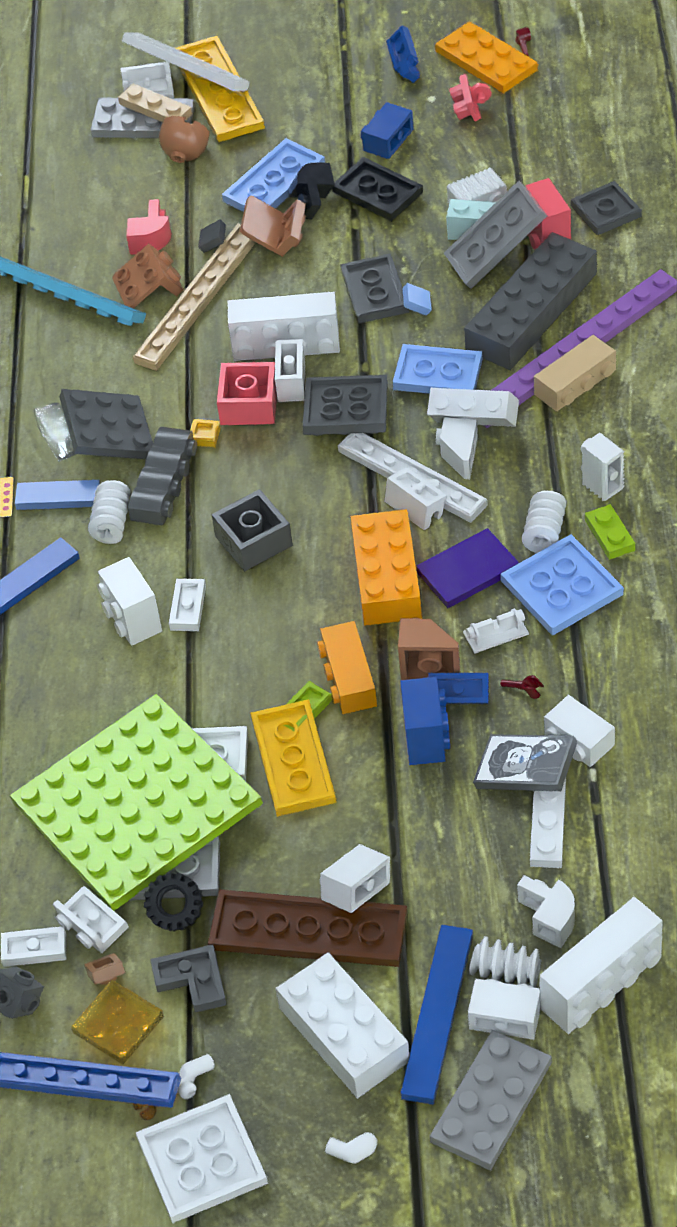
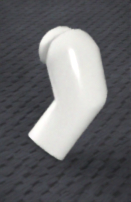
(354, 1150)

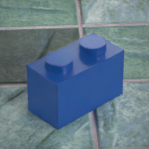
(387, 130)

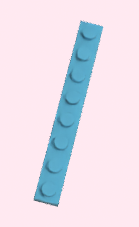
(64, 291)

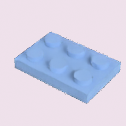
(436, 367)

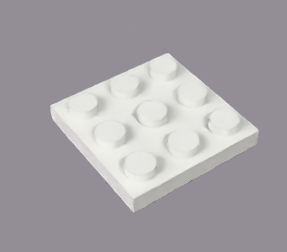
(201, 1158)

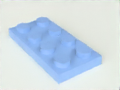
(271, 175)

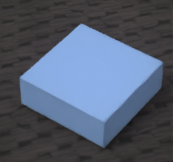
(416, 299)

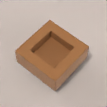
(104, 969)

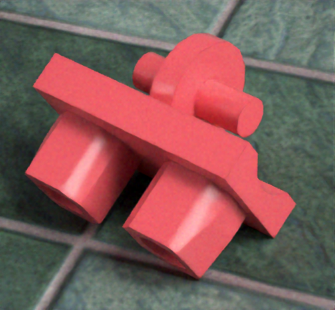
(467, 98)

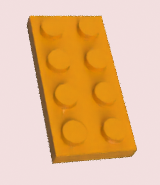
(486, 57)

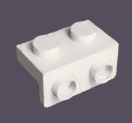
(91, 919)

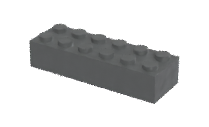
(531, 300)

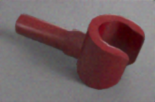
(523, 36)
(529, 685)

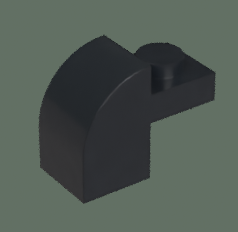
(311, 184)

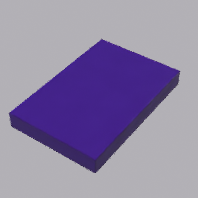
(466, 568)

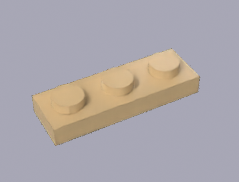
(152, 103)

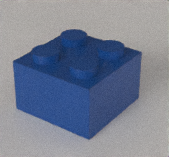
(425, 720)

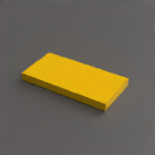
(293, 759)

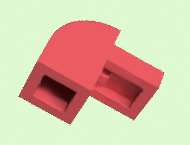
(149, 230)

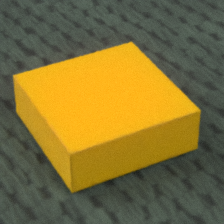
(205, 432)

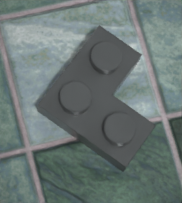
(192, 968)

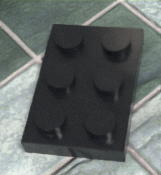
(377, 189)

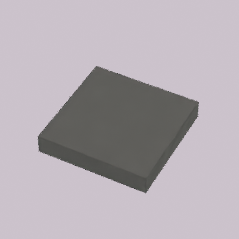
(606, 208)

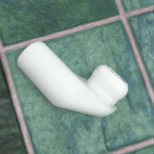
(189, 1072)

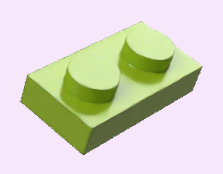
(610, 531)

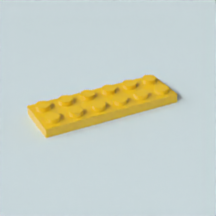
(226, 110)

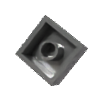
(252, 530)

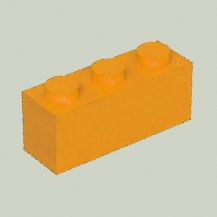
(347, 668)

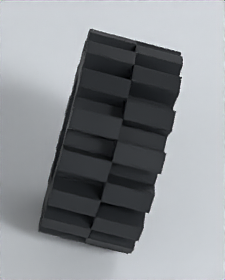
(154, 897)

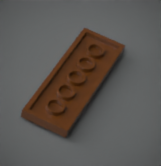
(307, 928)

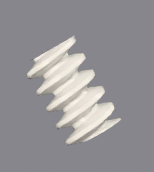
(109, 512)
(543, 520)
(505, 963)

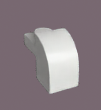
(553, 907)

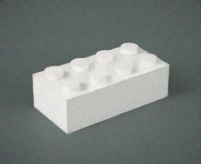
(262, 321)
(601, 965)
(343, 1025)

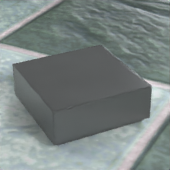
(212, 236)

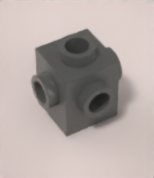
(18, 992)

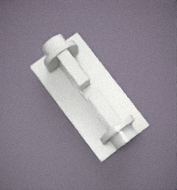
(497, 631)

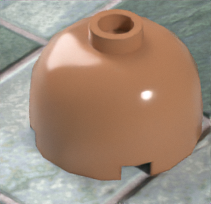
(182, 139)

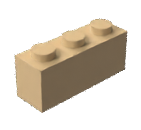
(575, 373)

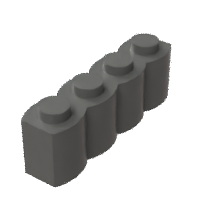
(162, 476)

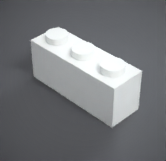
(485, 406)

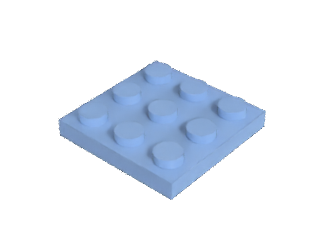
(561, 584)

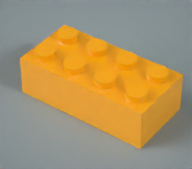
(386, 567)

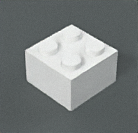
(129, 601)

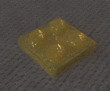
(117, 1021)

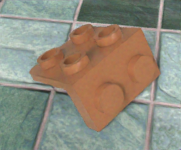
(271, 227)
(145, 274)

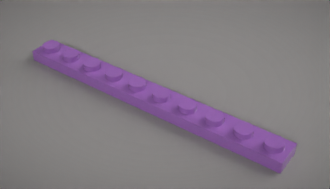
(603, 325)

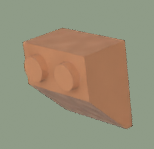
(425, 649)

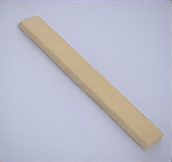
(193, 300)

